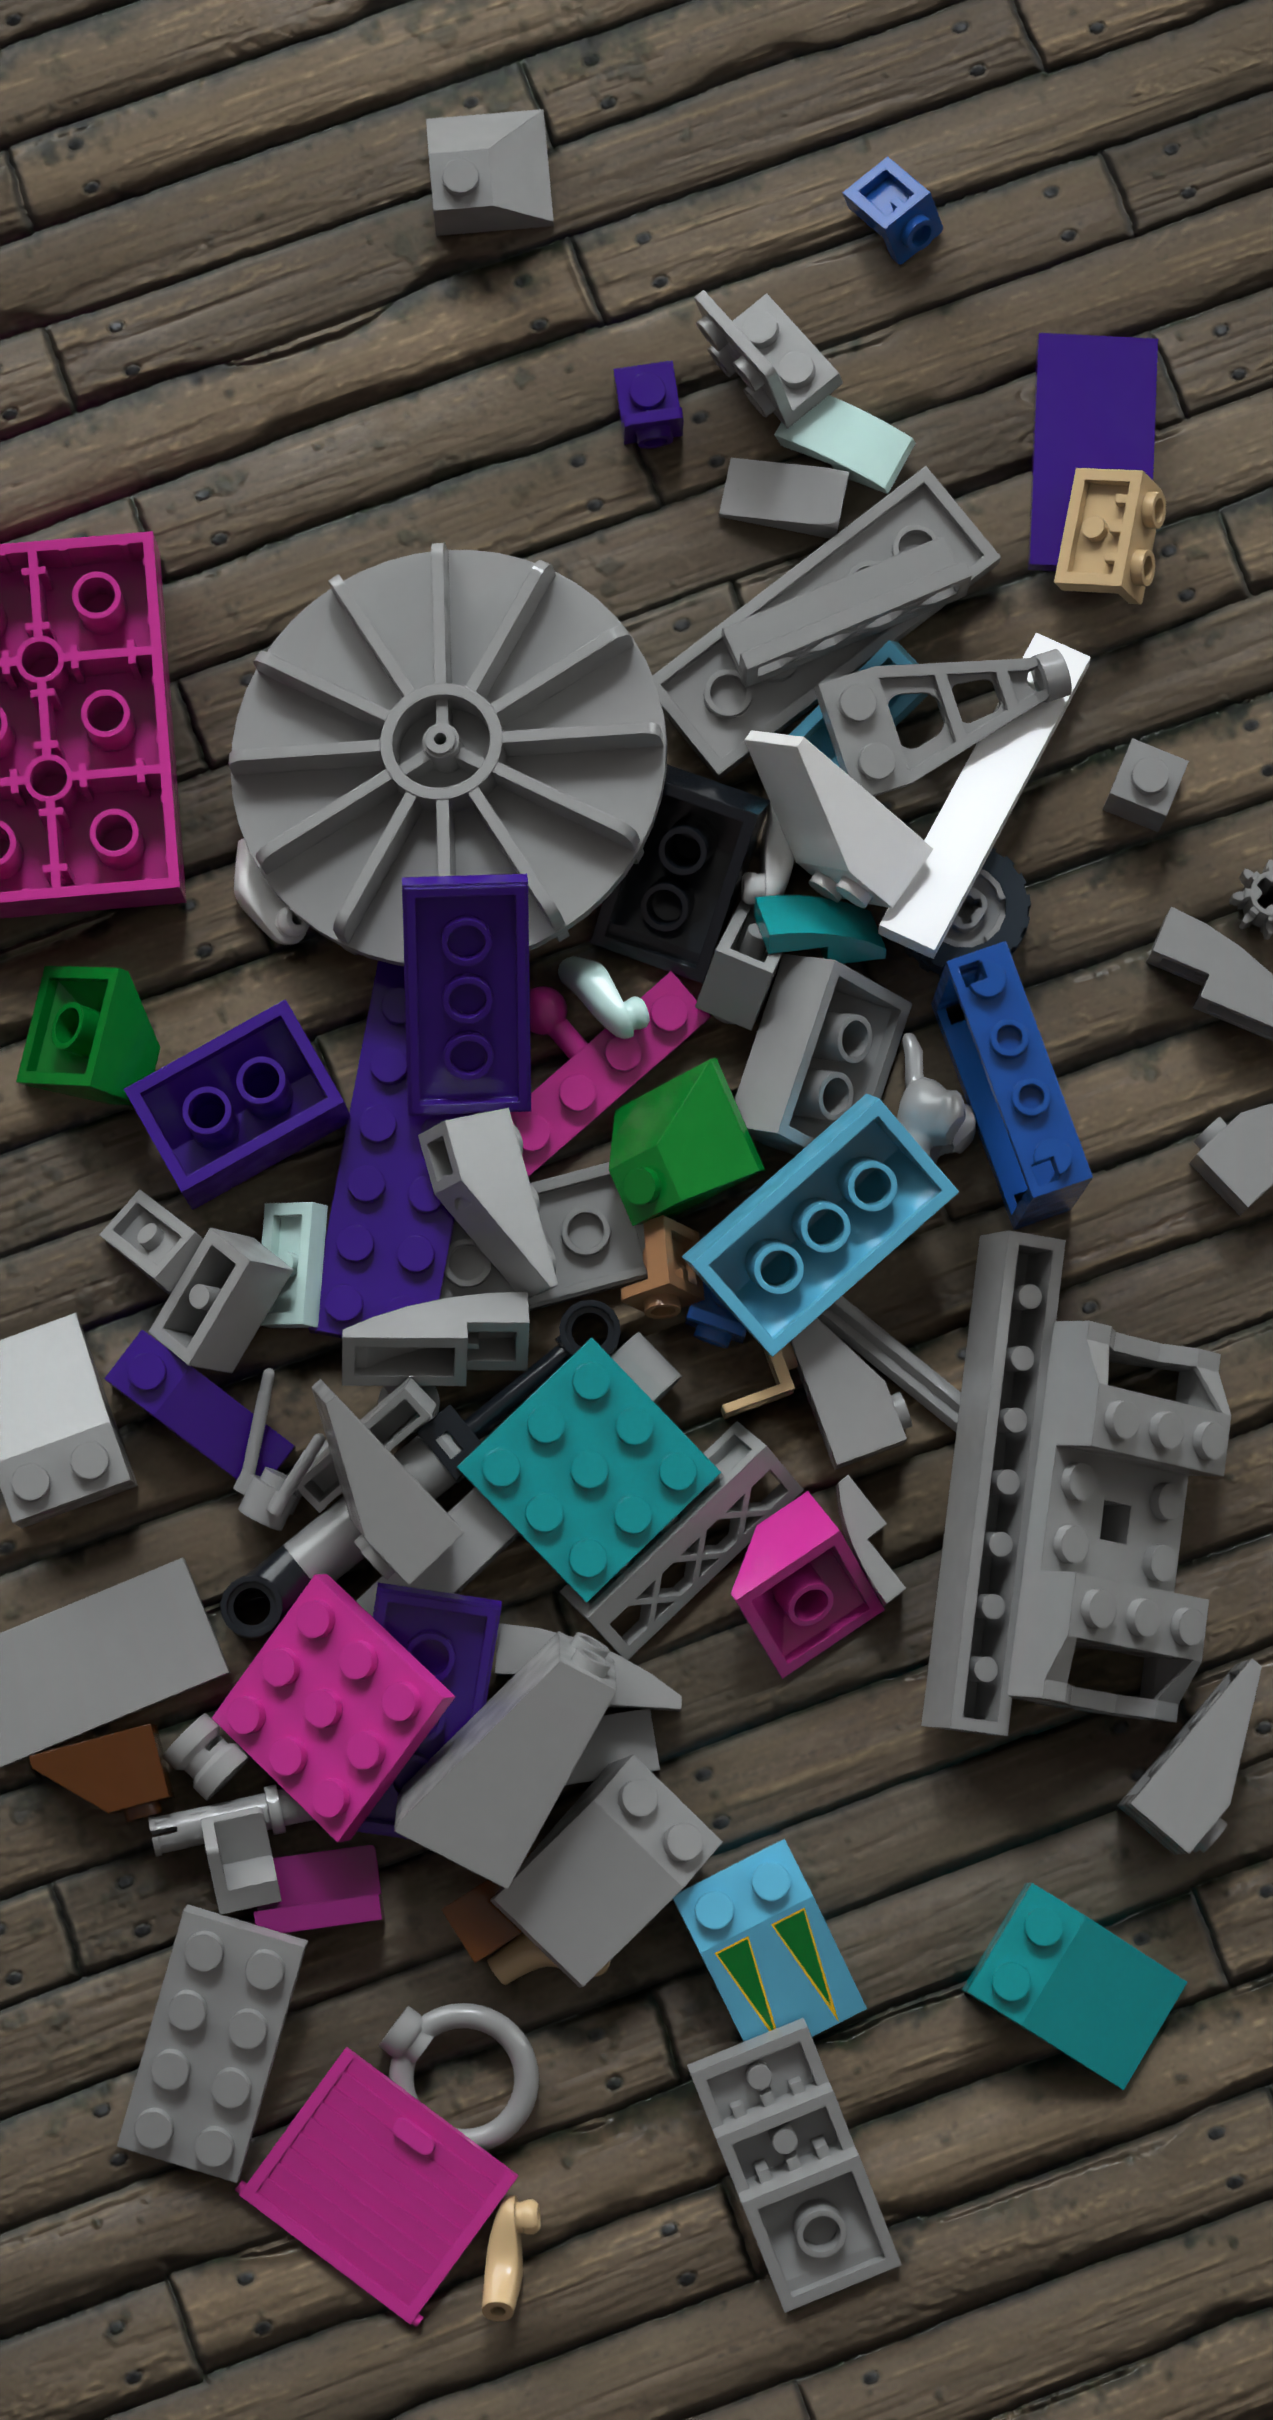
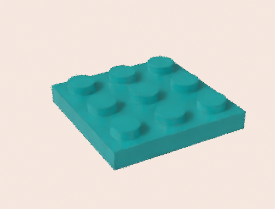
(588, 1470)

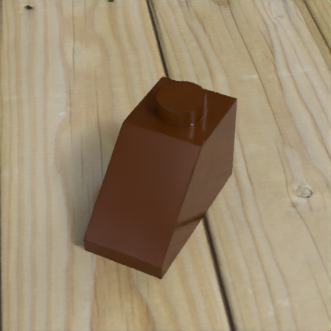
(113, 1771)

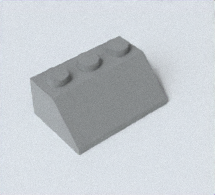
(817, 1050)

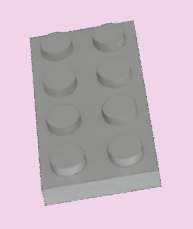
(212, 2043)

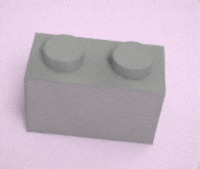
(220, 1300)

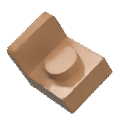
(670, 1279)

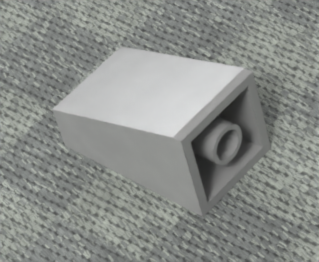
(508, 1764)

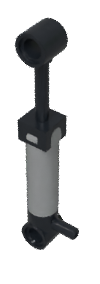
(430, 1457)

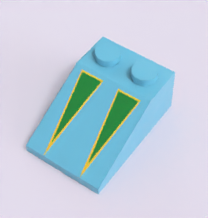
(769, 1945)

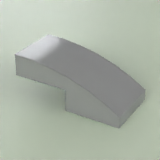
(860, 1523)

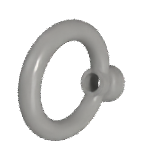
(413, 2034)

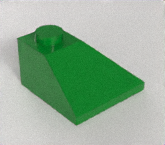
(88, 1035)
(680, 1145)

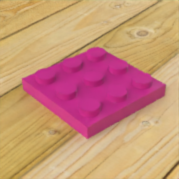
(333, 1707)

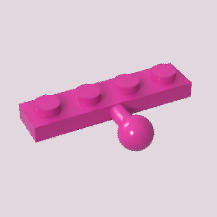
(598, 1069)

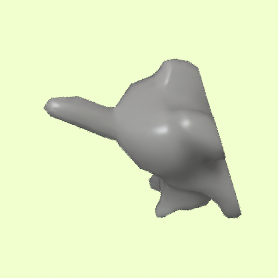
(930, 1112)

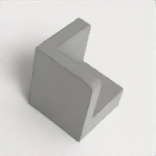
(240, 1860)

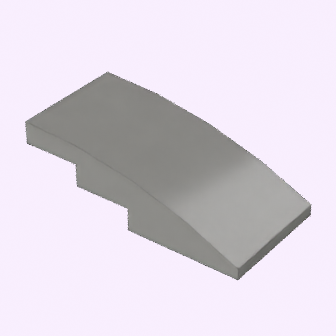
(794, 2165)

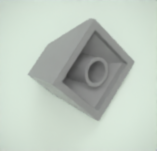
(489, 172)

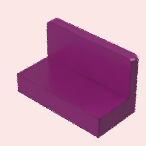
(325, 1890)

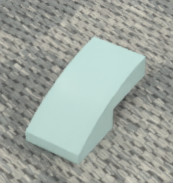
(850, 442)

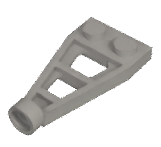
(865, 732)

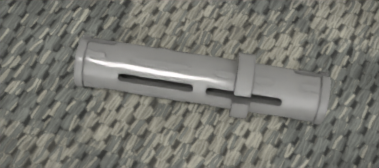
(277, 1807)

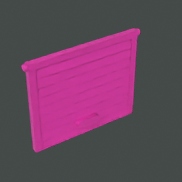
(378, 2185)

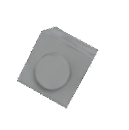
(1145, 785)

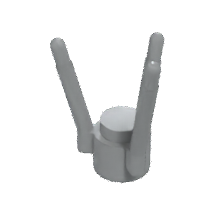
(273, 1494)

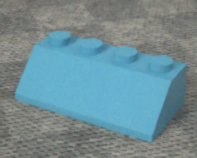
(820, 1223)

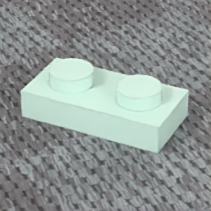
(297, 1237)

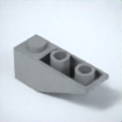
(486, 1188)

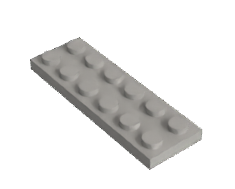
(702, 685)

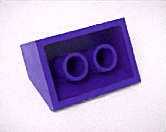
(238, 1104)

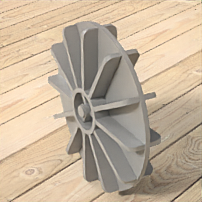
(447, 729)

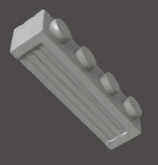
(388, 1421)

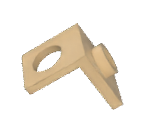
(780, 1366)

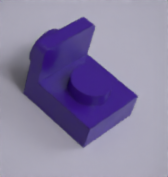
(648, 404)

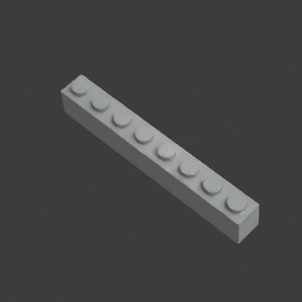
(992, 1481)

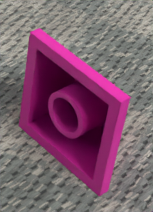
(802, 1585)

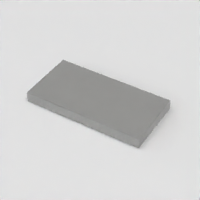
(585, 1229)
(104, 1660)

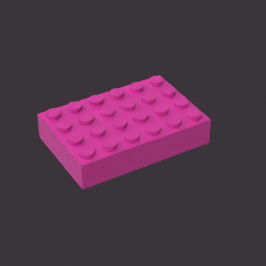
(86, 729)

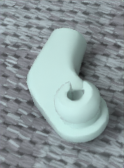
(599, 994)

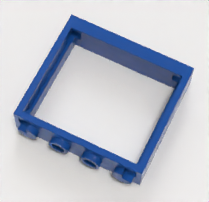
(1011, 1086)

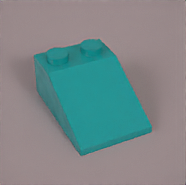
(1074, 1985)

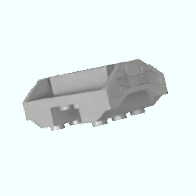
(1113, 1521)

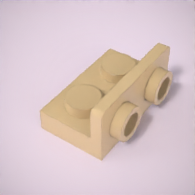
(1110, 533)

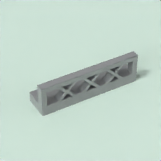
(846, 611)
(742, 1463)

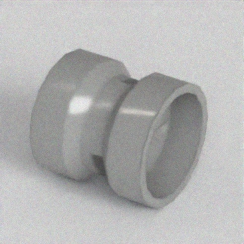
(206, 1756)

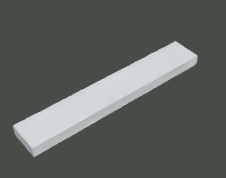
(977, 815)

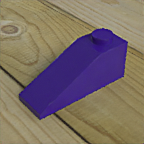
(192, 1406)

